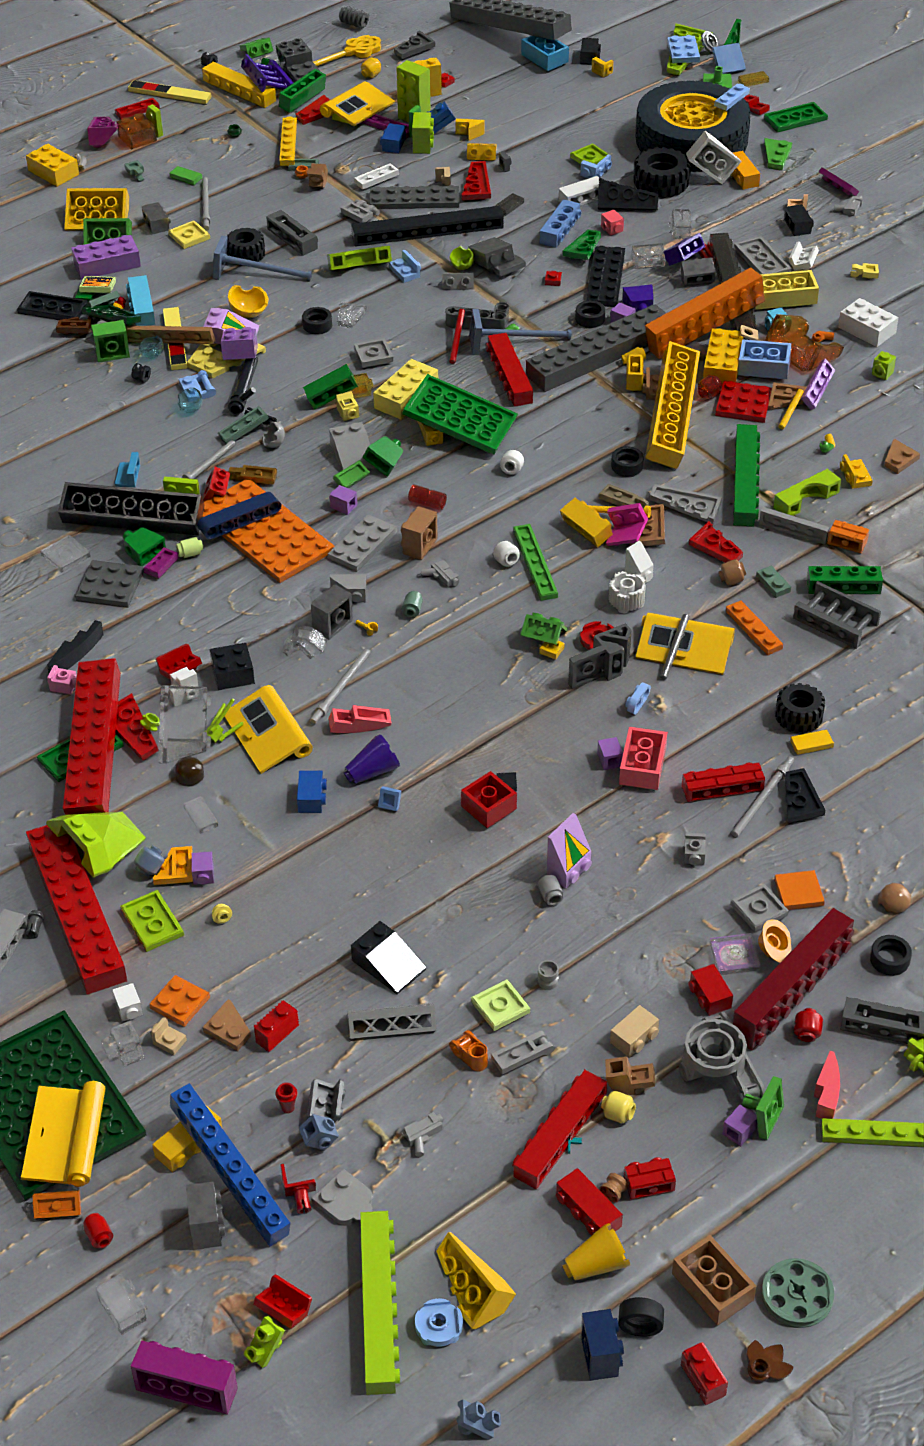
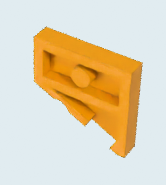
(176, 867)

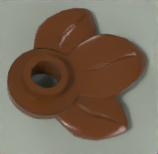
(769, 1360)

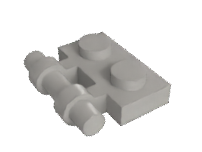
(359, 210)

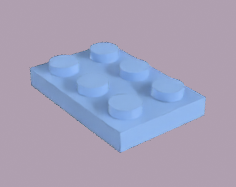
(683, 49)

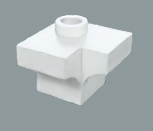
(184, 678)

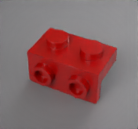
(177, 660)
(284, 1302)

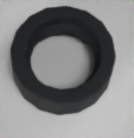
(590, 307)
(317, 327)
(627, 453)
(890, 967)
(641, 1317)

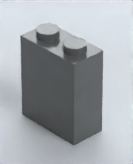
(492, 252)

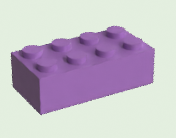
(106, 256)

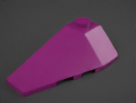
(101, 130)

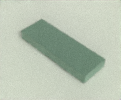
(243, 425)

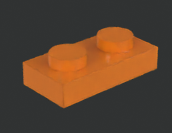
(56, 1204)

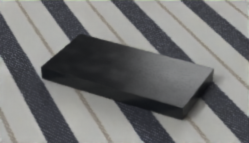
(51, 306)

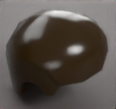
(189, 771)

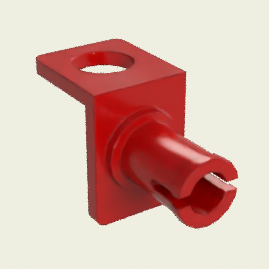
(299, 1190)

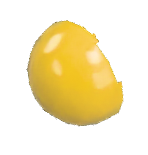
(247, 302)

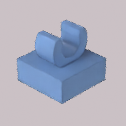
(389, 798)

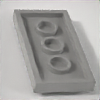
(761, 256)
(362, 543)

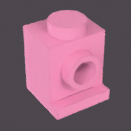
(62, 680)

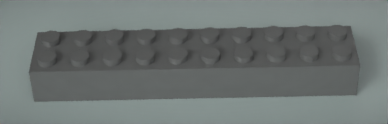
(513, 17)
(591, 350)

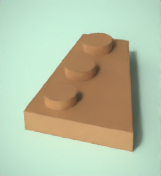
(655, 527)

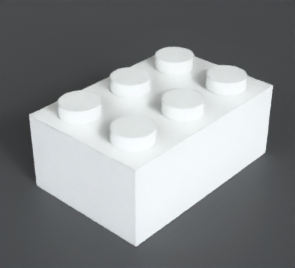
(868, 322)

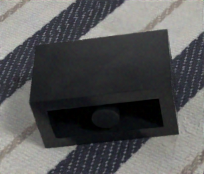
(589, 49)
(798, 220)

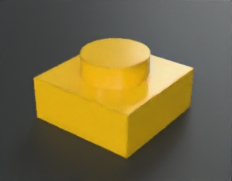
(552, 650)

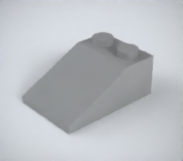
(350, 444)

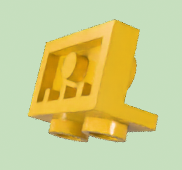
(481, 151)
(855, 472)

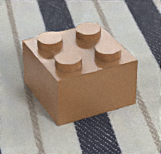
(419, 532)

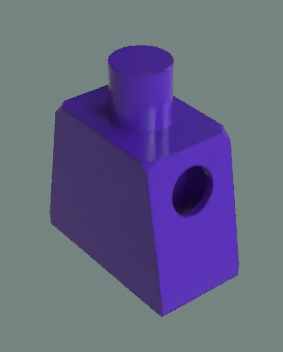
(638, 296)

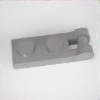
(522, 1052)

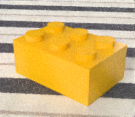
(52, 165)

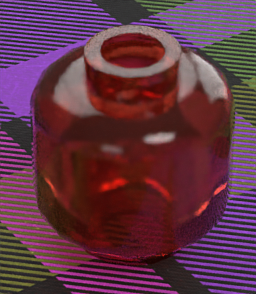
(709, 387)

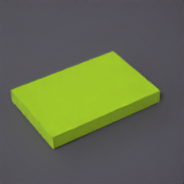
(152, 920)

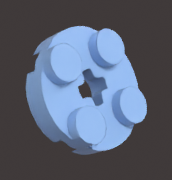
(438, 1335)

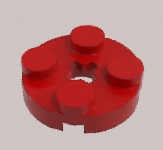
(590, 630)

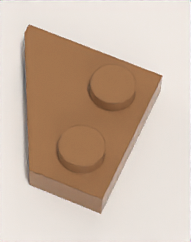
(900, 457)

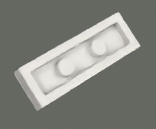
(376, 176)

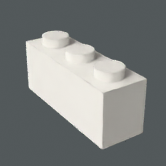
(580, 192)

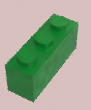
(327, 387)

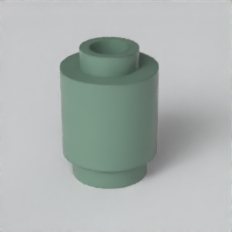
(412, 604)

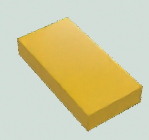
(812, 742)

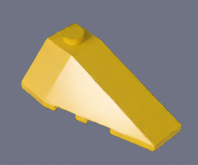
(477, 1286)

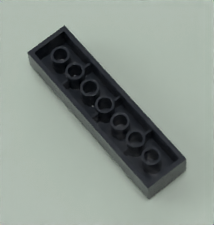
(131, 508)

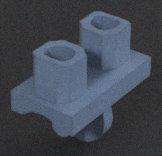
(477, 1420)

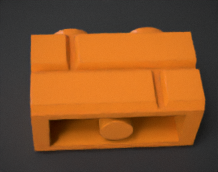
(848, 536)

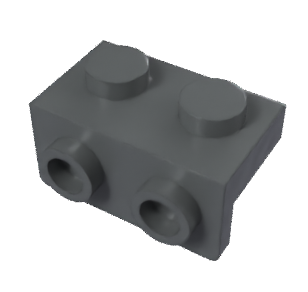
(326, 1099)

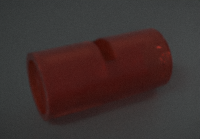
(427, 497)

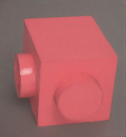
(612, 222)

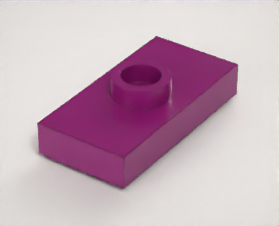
(161, 563)

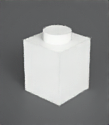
(127, 1002)

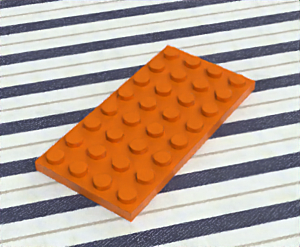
(276, 543)

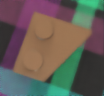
(782, 395)
(228, 1027)

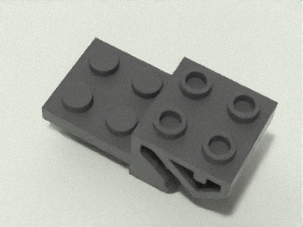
(296, 58)
(605, 659)

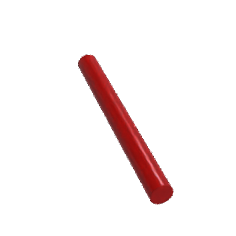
(457, 334)

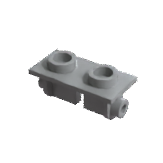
(458, 280)

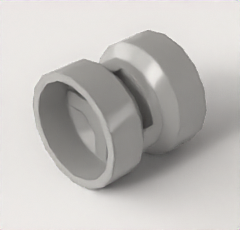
(548, 974)

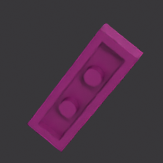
(838, 182)

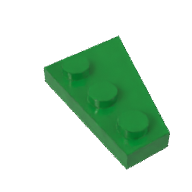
(734, 35)
(583, 245)

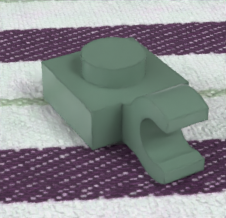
(135, 168)

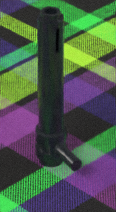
(242, 391)

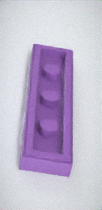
(818, 384)

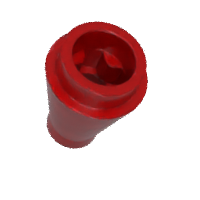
(286, 1096)

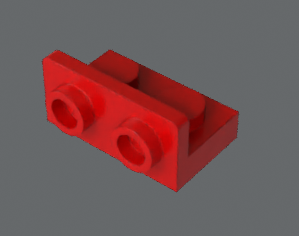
(216, 483)

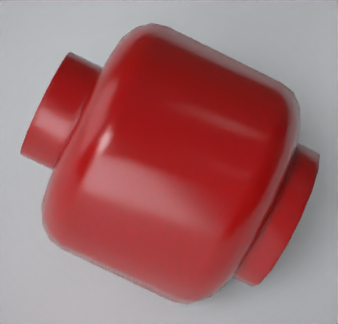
(808, 1025)

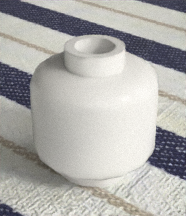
(512, 462)
(506, 553)

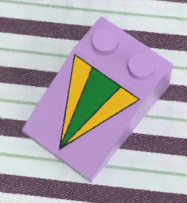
(223, 319)
(568, 852)

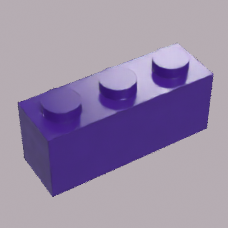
(684, 249)

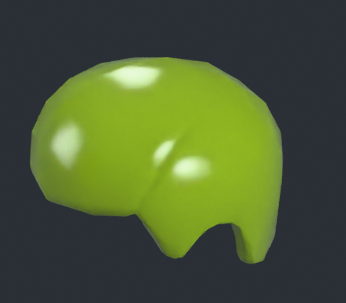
(461, 258)

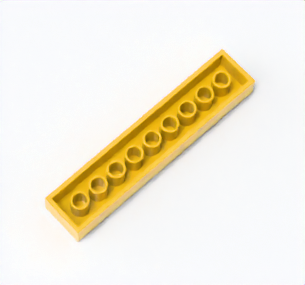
(672, 405)

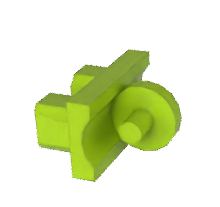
(915, 1054)
(265, 1341)

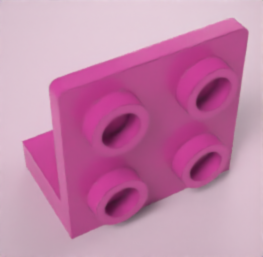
(627, 522)

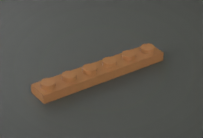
(171, 334)

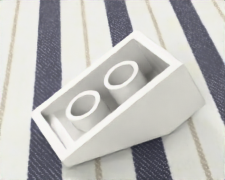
(713, 157)

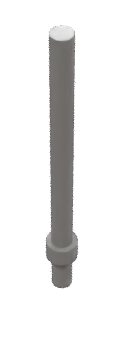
(205, 219)
(323, 707)
(779, 774)

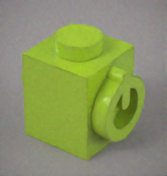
(883, 365)

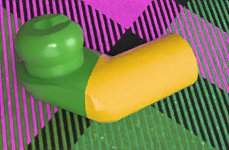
(828, 444)

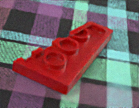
(477, 182)
(131, 730)

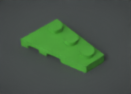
(777, 152)

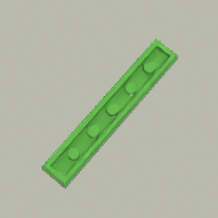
(535, 562)

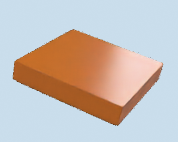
(799, 890)

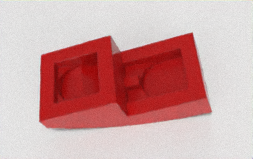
(755, 106)

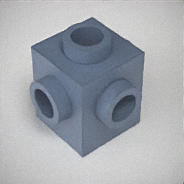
(318, 1132)

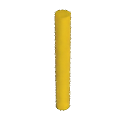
(791, 408)

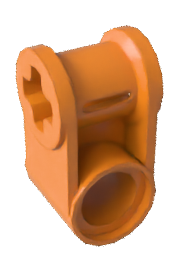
(470, 1051)

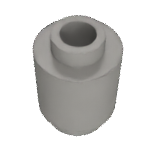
(550, 890)

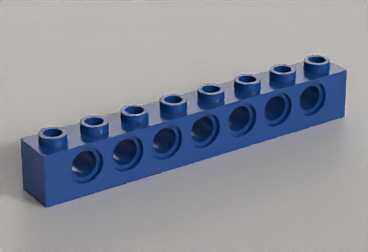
(229, 1165)

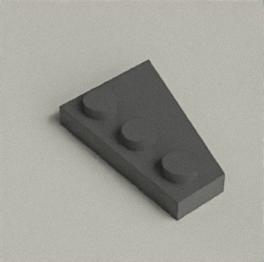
(415, 45)

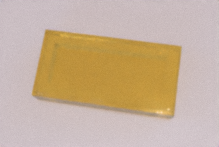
(753, 78)

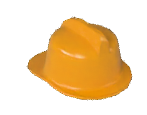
(775, 940)

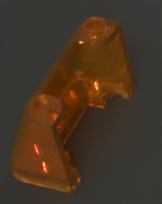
(804, 351)

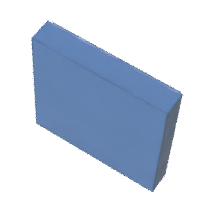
(729, 58)

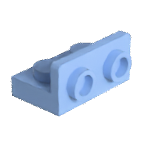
(406, 267)

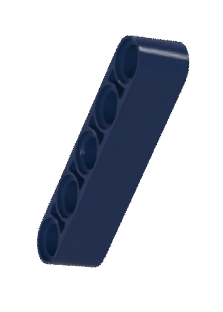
(239, 515)

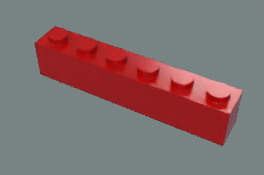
(509, 369)
(562, 1123)

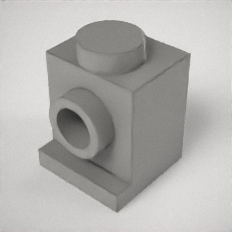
(694, 848)

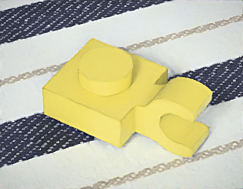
(867, 270)

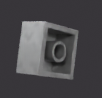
(332, 611)
(205, 1215)

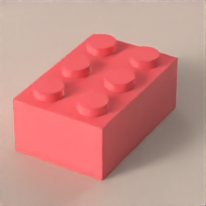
(643, 758)

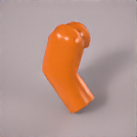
(822, 335)

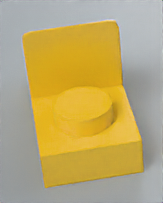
(470, 127)

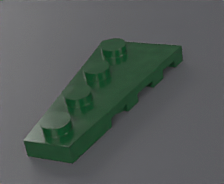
(112, 313)

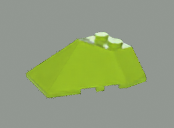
(101, 836)

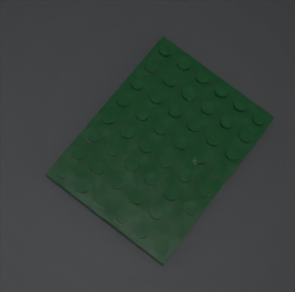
(58, 1057)

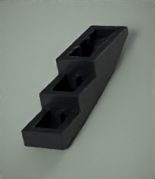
(72, 652)

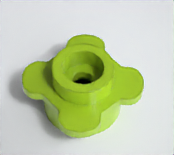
(150, 722)

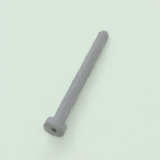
(210, 460)

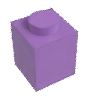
(621, 311)
(343, 499)
(609, 753)
(202, 868)
(740, 1125)

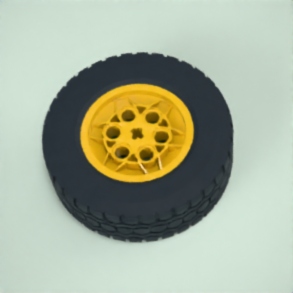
(682, 111)

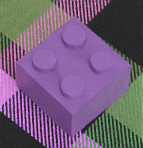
(239, 343)

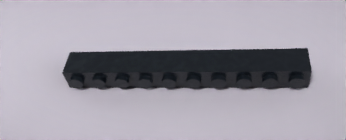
(427, 226)

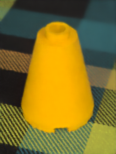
(596, 1255)

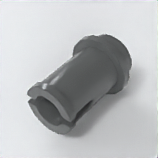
(35, 919)

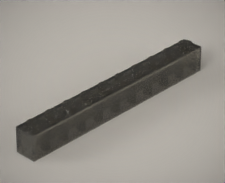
(727, 267)

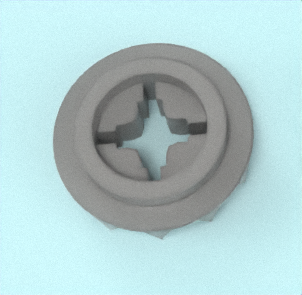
(709, 37)

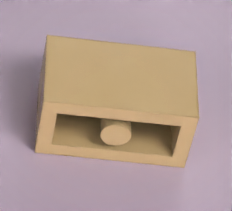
(634, 1031)

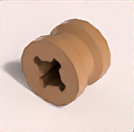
(614, 1187)

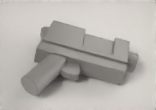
(851, 207)
(443, 572)
(419, 1132)

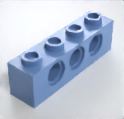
(560, 223)

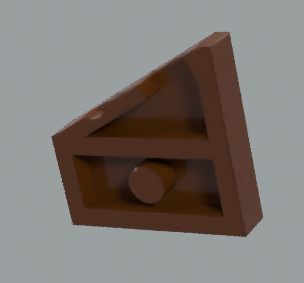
(74, 325)

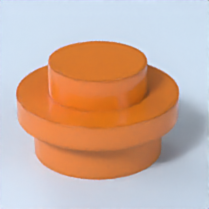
(301, 171)

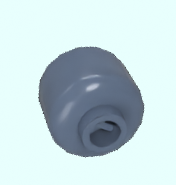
(149, 860)

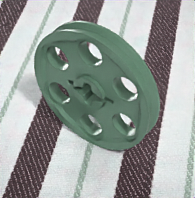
(795, 1301)

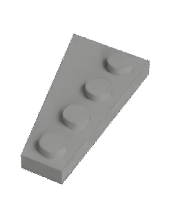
(691, 503)

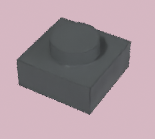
(504, 161)

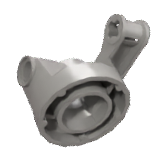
(714, 1038)

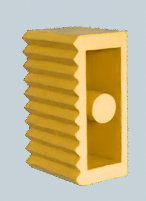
(634, 372)

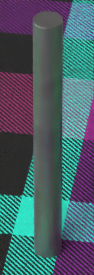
(674, 647)

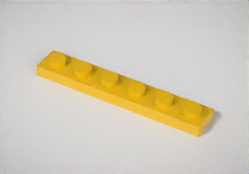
(288, 141)

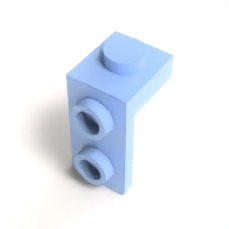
(591, 170)

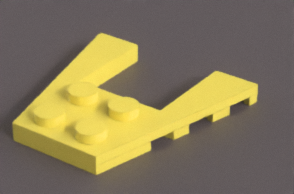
(212, 362)

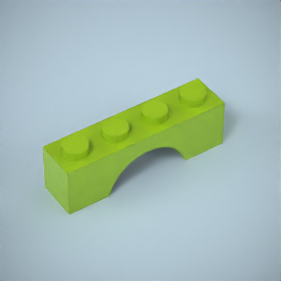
(359, 257)
(823, 484)

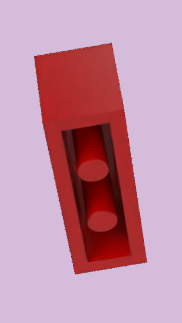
(587, 1202)

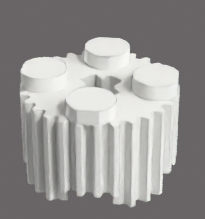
(627, 592)

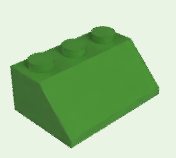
(104, 228)

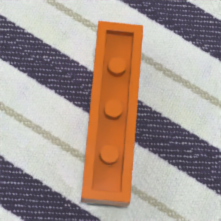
(754, 627)

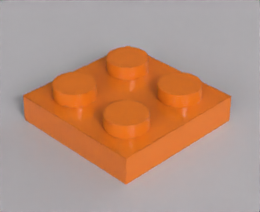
(179, 1000)

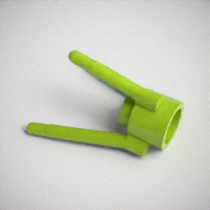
(215, 729)

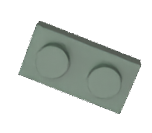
(108, 298)
(773, 581)

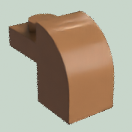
(317, 175)
(627, 1078)

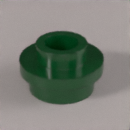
(234, 130)

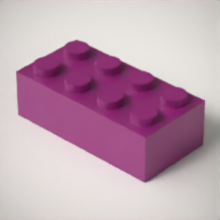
(184, 1376)

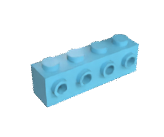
(140, 299)

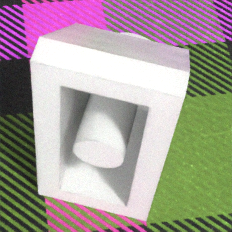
(638, 561)

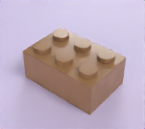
(713, 1279)

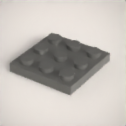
(109, 583)

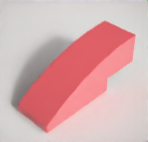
(358, 719)
(828, 1088)

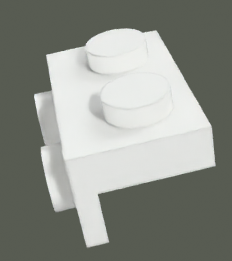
(802, 258)

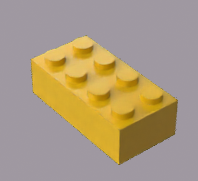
(723, 354)

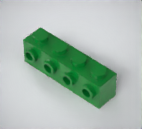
(302, 90)
(846, 578)

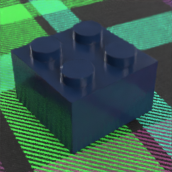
(600, 1344)

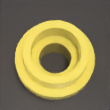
(217, 913)

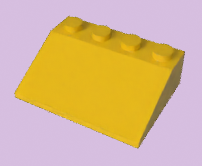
(94, 204)

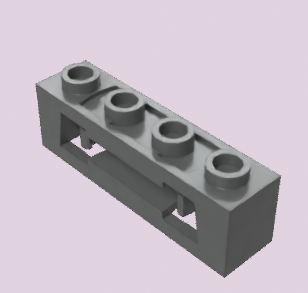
(292, 232)
(882, 1020)

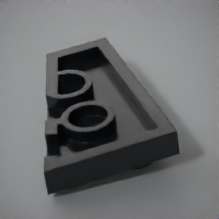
(801, 797)

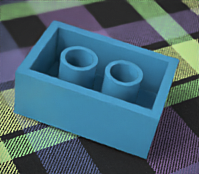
(545, 52)

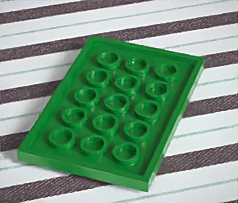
(460, 414)

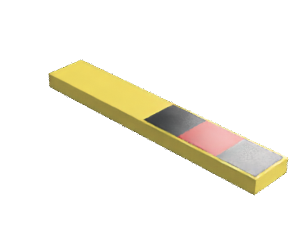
(169, 92)
(176, 350)

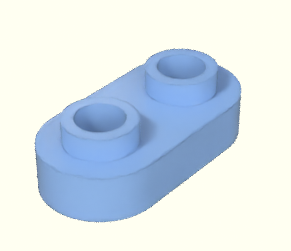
(638, 698)

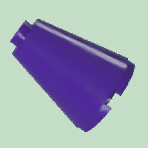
(371, 761)

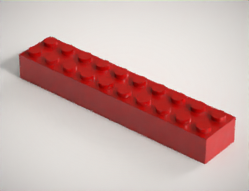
(92, 737)
(77, 910)

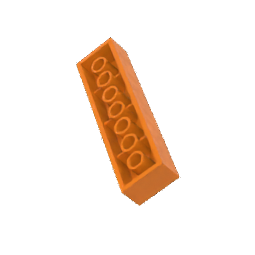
(706, 312)

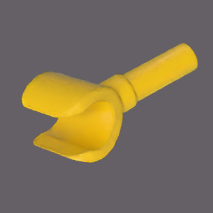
(370, 627)

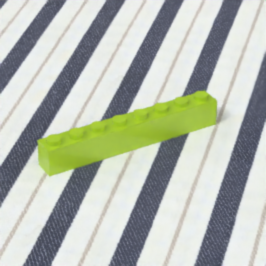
(377, 1303)

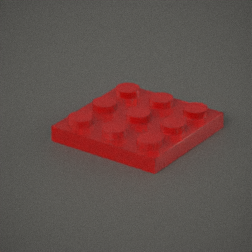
(743, 401)

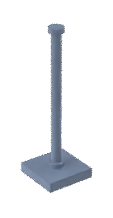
(220, 259)
(476, 332)

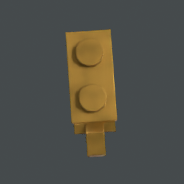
(254, 473)

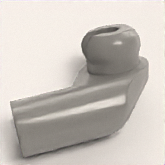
(81, 160)

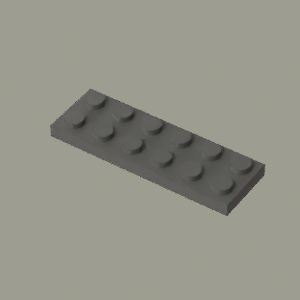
(415, 197)

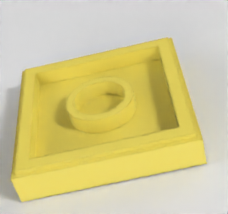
(189, 234)

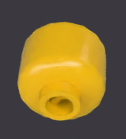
(371, 67)

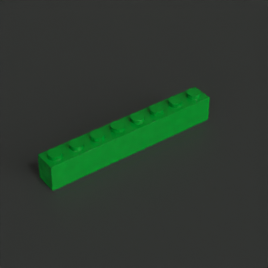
(746, 475)

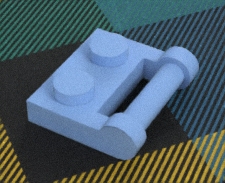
(192, 382)

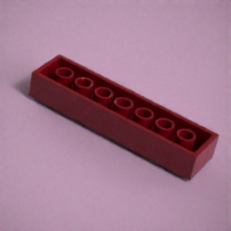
(794, 978)

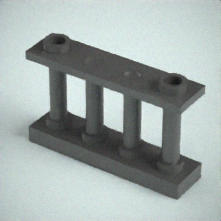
(830, 626)

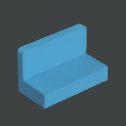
(128, 472)

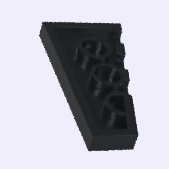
(625, 197)

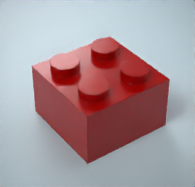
(488, 799)

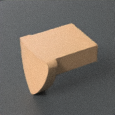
(791, 202)

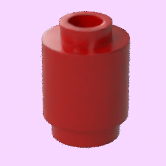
(97, 1230)

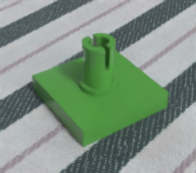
(718, 77)
(768, 1107)

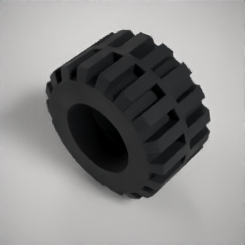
(246, 244)
(800, 708)

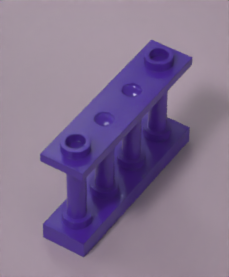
(266, 75)

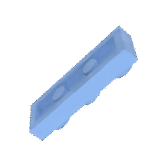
(731, 97)

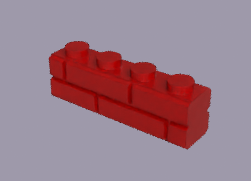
(723, 781)

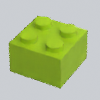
(422, 132)

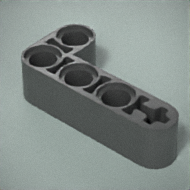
(489, 319)

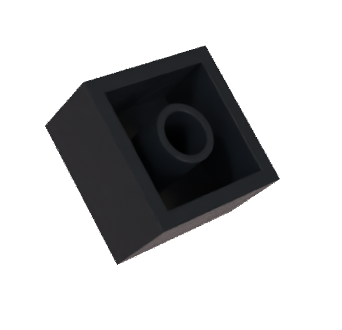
(232, 666)

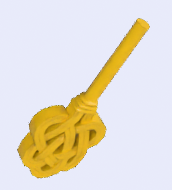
(360, 47)

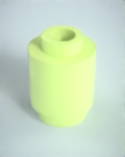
(189, 547)

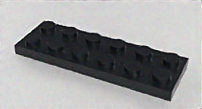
(606, 275)

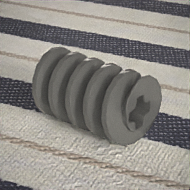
(353, 16)

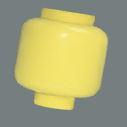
(618, 1107)

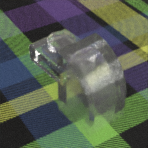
(307, 640)

